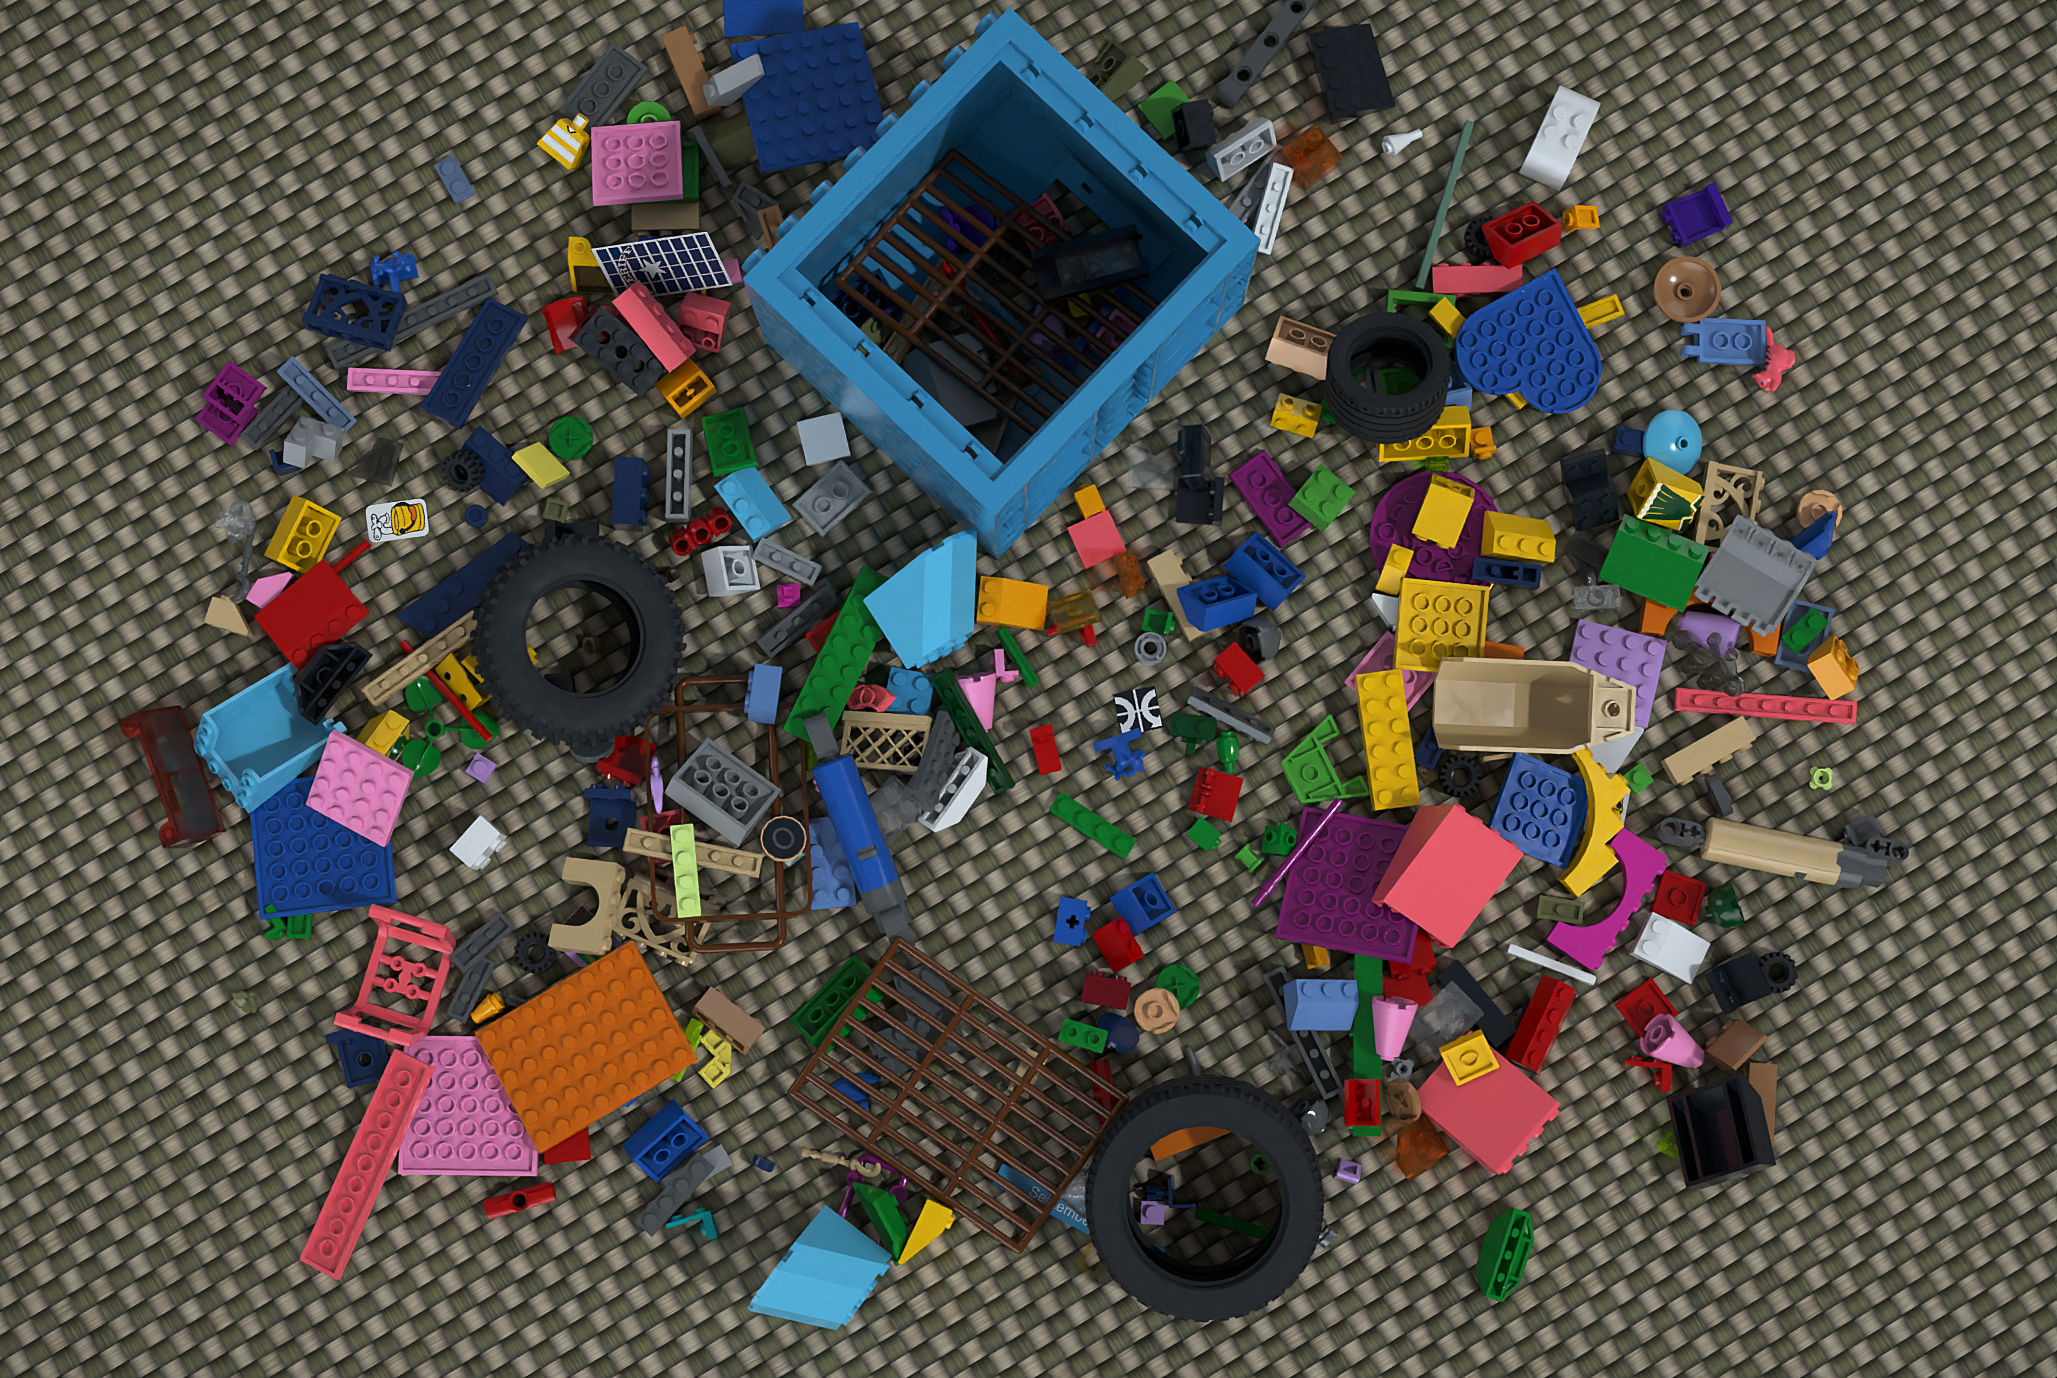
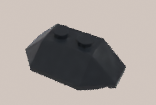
(327, 678)

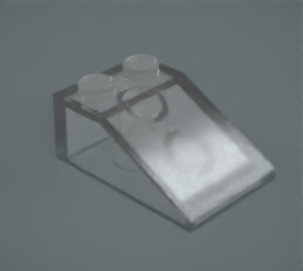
(1443, 1020)

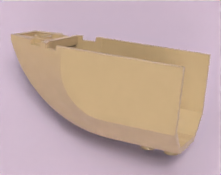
(1528, 706)

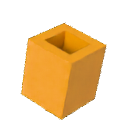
(1088, 501)

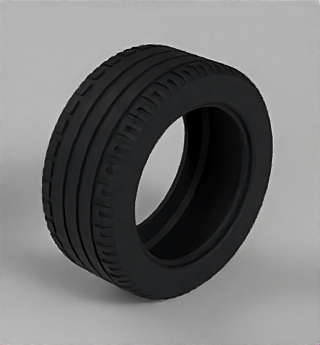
(1186, 1288)

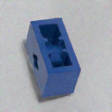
(1067, 908)

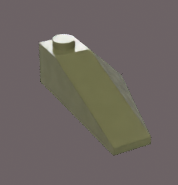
(1116, 71)

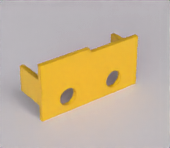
(460, 682)

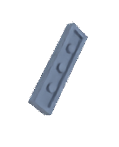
(315, 394)

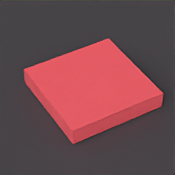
(1096, 539)

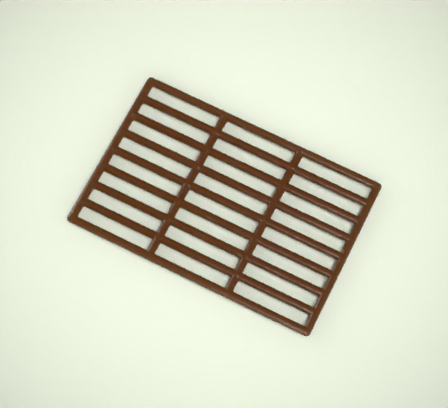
(951, 286)
(921, 1069)

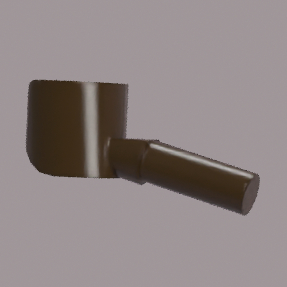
(669, 578)

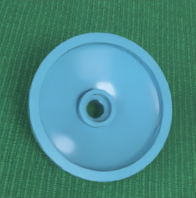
(1664, 437)

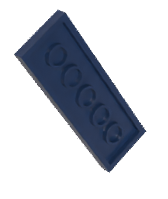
(474, 363)

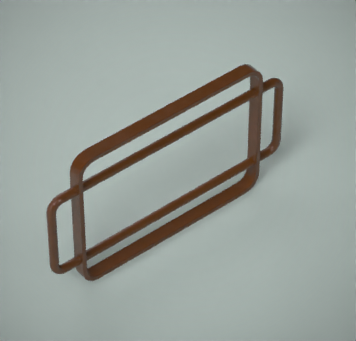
(781, 914)

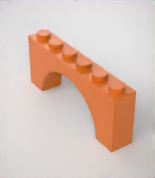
(1656, 616)

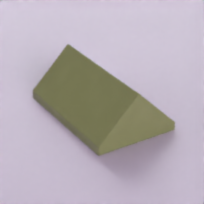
(731, 140)

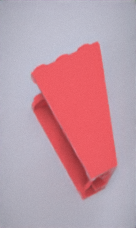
(1446, 871)
(1489, 1114)

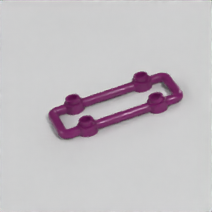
(853, 1175)

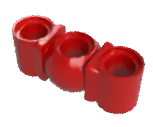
(692, 539)

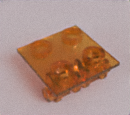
(1131, 581)

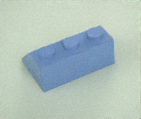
(1320, 1004)

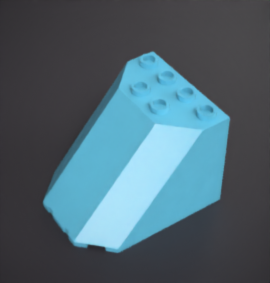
(930, 601)
(823, 1274)

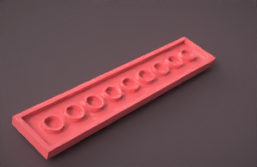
(367, 1164)

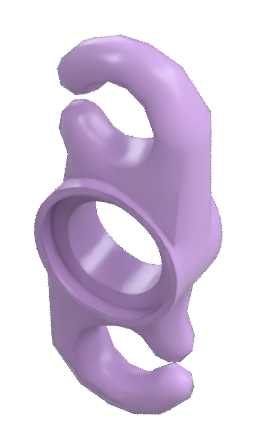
(656, 784)

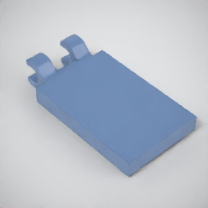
(1726, 341)

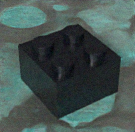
(1194, 125)

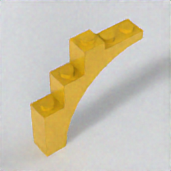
(1594, 856)

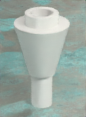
(1395, 143)

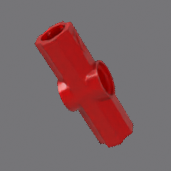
(1103, 1069)
(506, 1204)

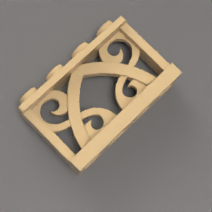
(1712, 483)
(641, 922)

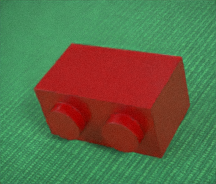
(1118, 944)

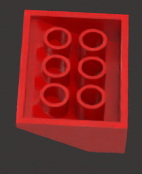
(311, 613)

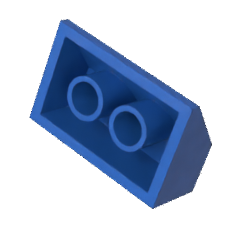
(1264, 570)
(1217, 602)
(665, 1141)

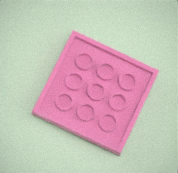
(637, 163)
(359, 788)

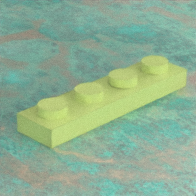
(685, 870)

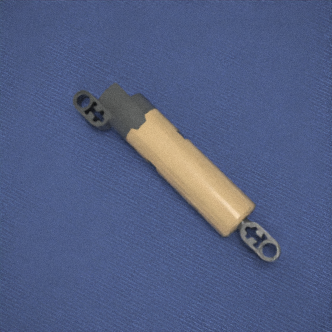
(1787, 852)

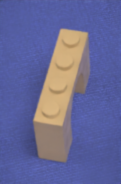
(594, 936)

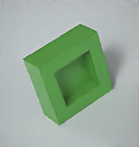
(1638, 779)

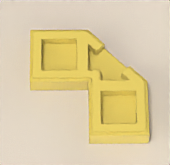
(720, 1065)

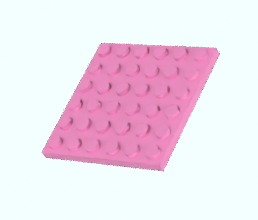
(464, 1117)

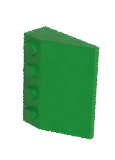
(1654, 563)

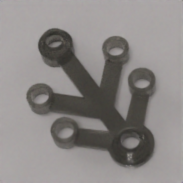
(1711, 663)

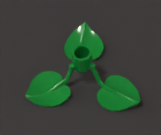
(417, 753)

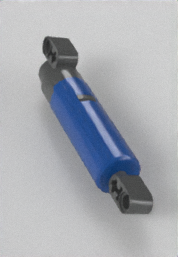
(859, 832)

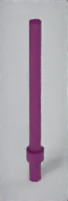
(1268, 887)

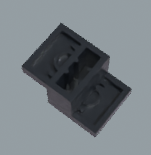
(1589, 489)

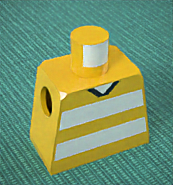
(567, 141)

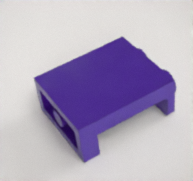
(1697, 216)

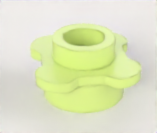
(1816, 773)

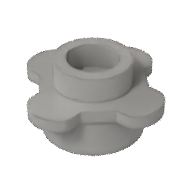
(1397, 1073)

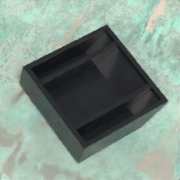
(1720, 1132)

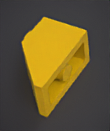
(1394, 569)

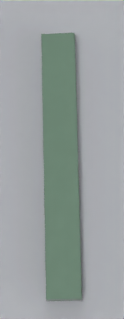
(1443, 206)

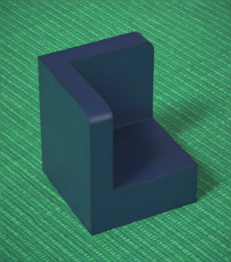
(279, 466)

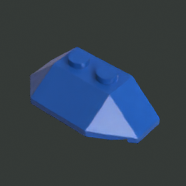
(1816, 536)

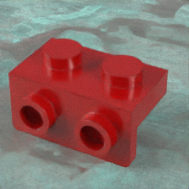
(1362, 1102)

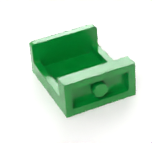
(1083, 1035)

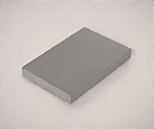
(832, 498)

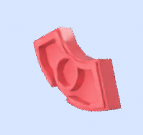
(870, 696)

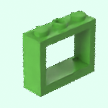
(1418, 299)

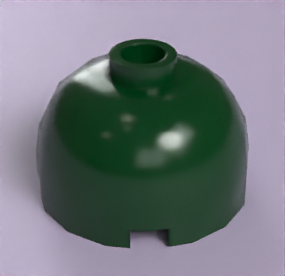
(1724, 907)

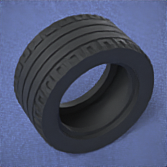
(1393, 339)

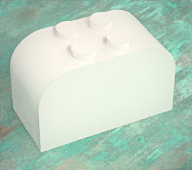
(1559, 138)

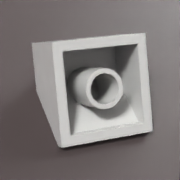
(730, 570)

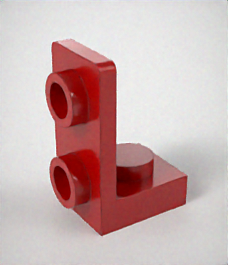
(1087, 634)
(1045, 749)
(1662, 1078)

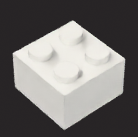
(479, 843)

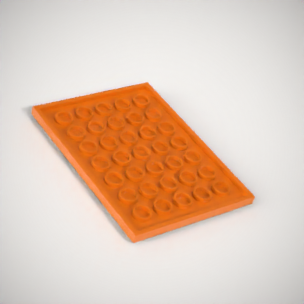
(586, 1046)

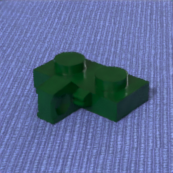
(1192, 730)

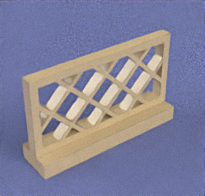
(884, 722)

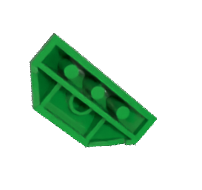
(885, 1217)
(1504, 1254)

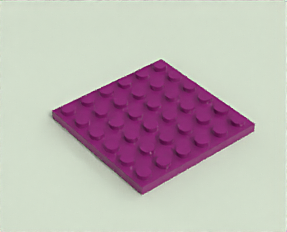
(1333, 888)

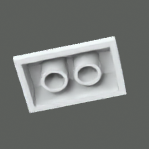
(1241, 148)

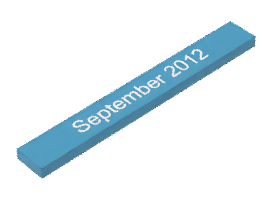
(1060, 1211)

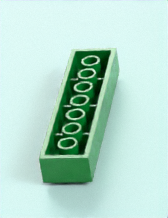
(840, 658)

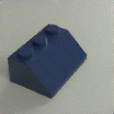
(502, 474)

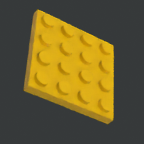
(1438, 622)

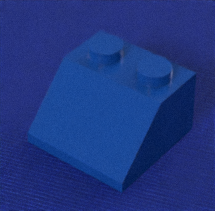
(1143, 904)

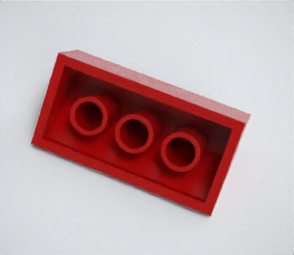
(1541, 1024)

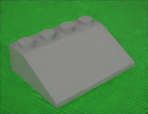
(722, 791)

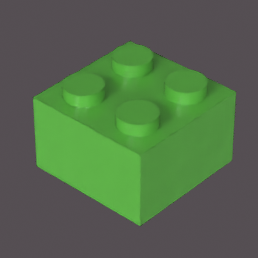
(1321, 498)

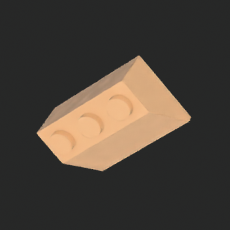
(1300, 347)

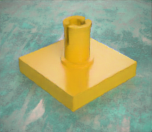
(1469, 1057)

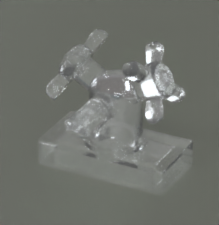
(1595, 597)

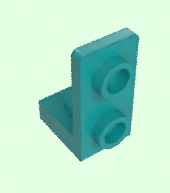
(708, 1226)

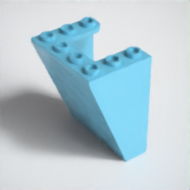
(261, 739)

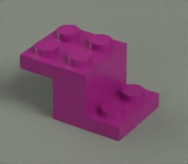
(230, 403)

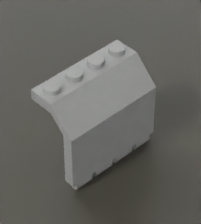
(947, 390)
(1754, 576)

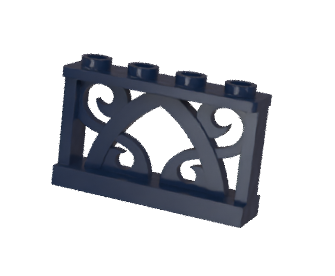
(355, 291)

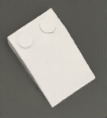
(1669, 947)

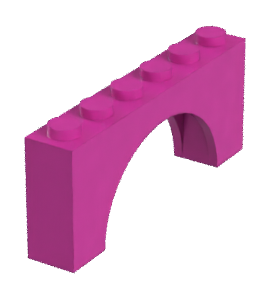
(1639, 867)

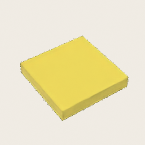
(540, 465)

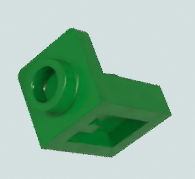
(279, 924)

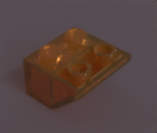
(1311, 156)

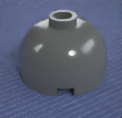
(1260, 639)
(1311, 1113)

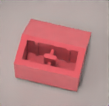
(704, 320)

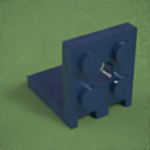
(608, 804)
(352, 1046)

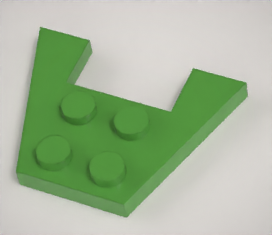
(1312, 773)

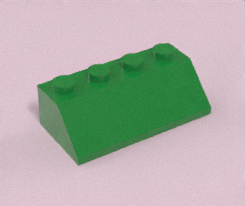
(827, 1005)

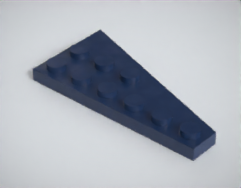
(461, 590)

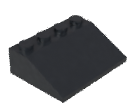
(1350, 72)

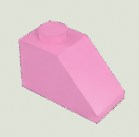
(269, 588)

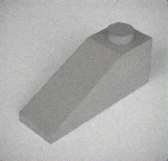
(730, 83)

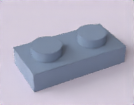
(454, 179)

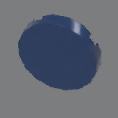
(1121, 1032)

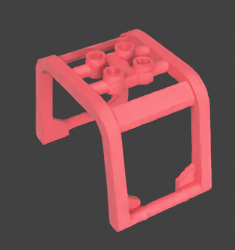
(384, 917)

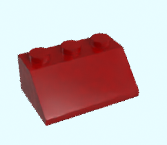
(1522, 234)

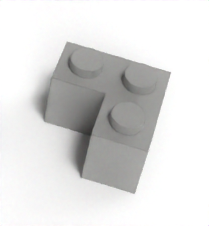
(312, 439)

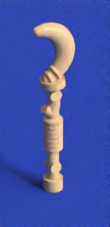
(833, 1159)

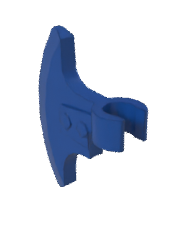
(855, 1092)

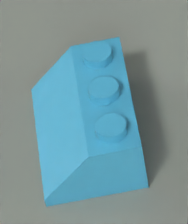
(752, 503)

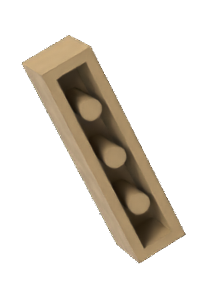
(1170, 576)
(1708, 750)

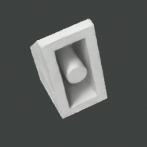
(1387, 608)

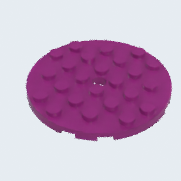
(1394, 524)

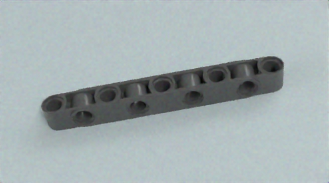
(1260, 55)

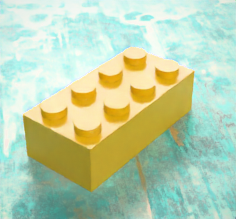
(1446, 438)

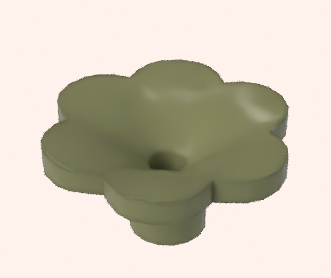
(245, 1001)

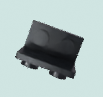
(1200, 505)
(1738, 983)

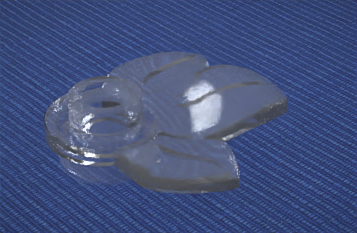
(236, 523)

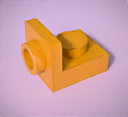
(1580, 218)
(1482, 443)

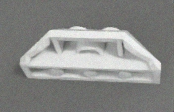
(963, 784)

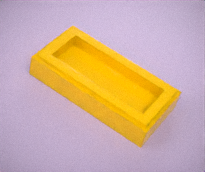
(1601, 311)

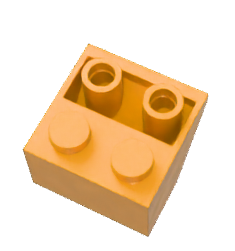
(686, 388)
(1834, 668)

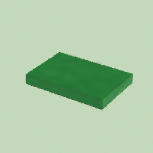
(728, 441)

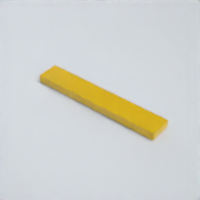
(1450, 321)

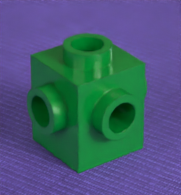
(1279, 840)

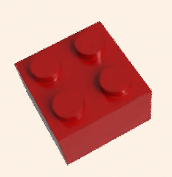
(1237, 670)

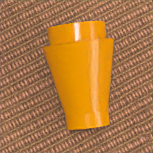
(489, 1007)

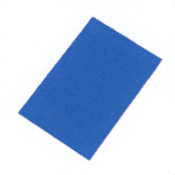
(762, 17)

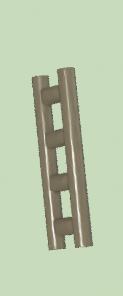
(668, 887)

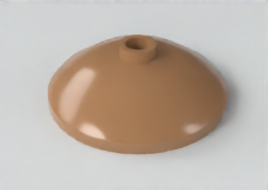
(1694, 277)

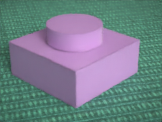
(481, 768)
(1152, 1212)

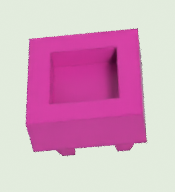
(788, 595)

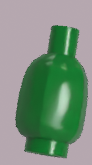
(1228, 749)

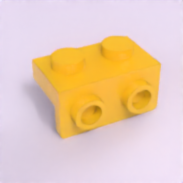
(1296, 415)

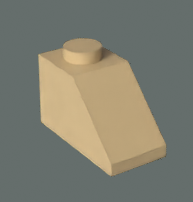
(227, 616)

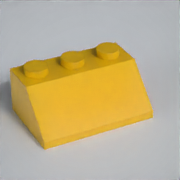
(302, 535)
(1517, 538)

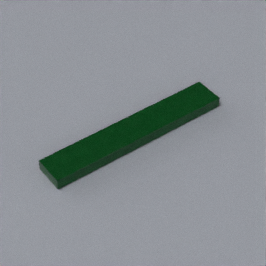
(971, 728)

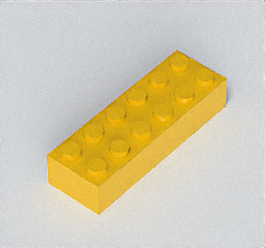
(1386, 740)

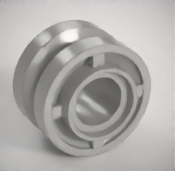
(1150, 638)

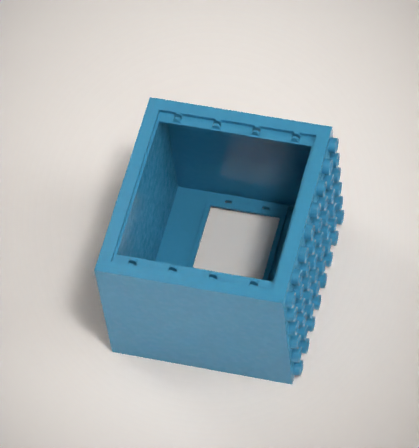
(1025, 123)

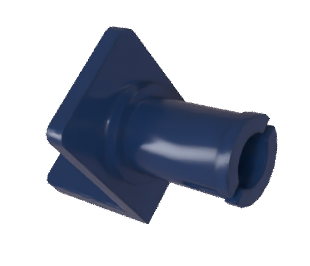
(1167, 1193)

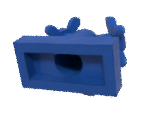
(393, 270)
(1122, 753)

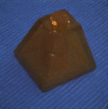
(1419, 1148)

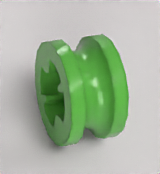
(1255, 1168)

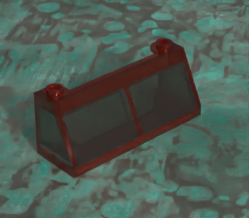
(177, 776)

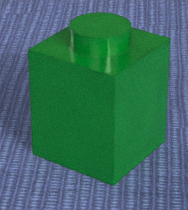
(1204, 835)

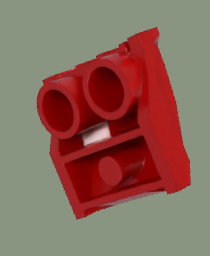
(562, 319)

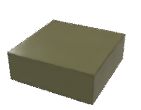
(555, 510)

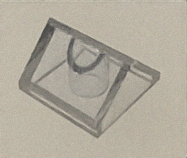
(1075, 1192)

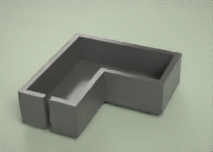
(916, 1023)

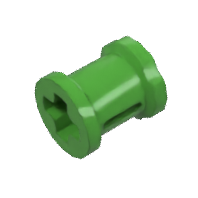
(1249, 858)

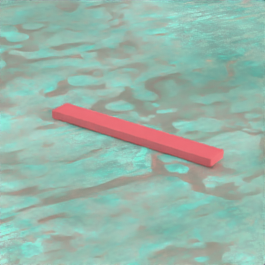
(1765, 706)

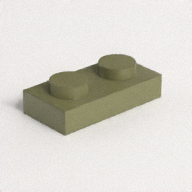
(1560, 910)

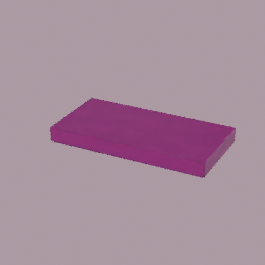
(1268, 496)

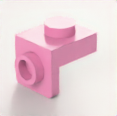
(997, 663)

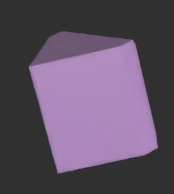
(1348, 1171)

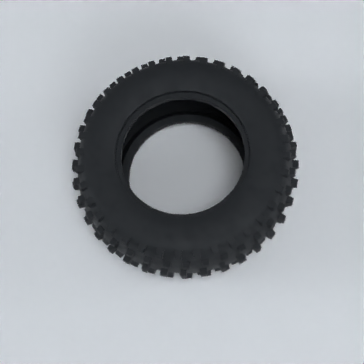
(623, 581)

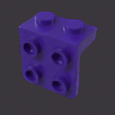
(965, 228)

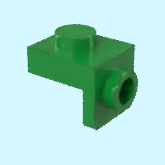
(1158, 622)

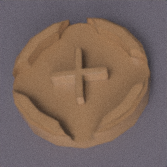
(1403, 1100)

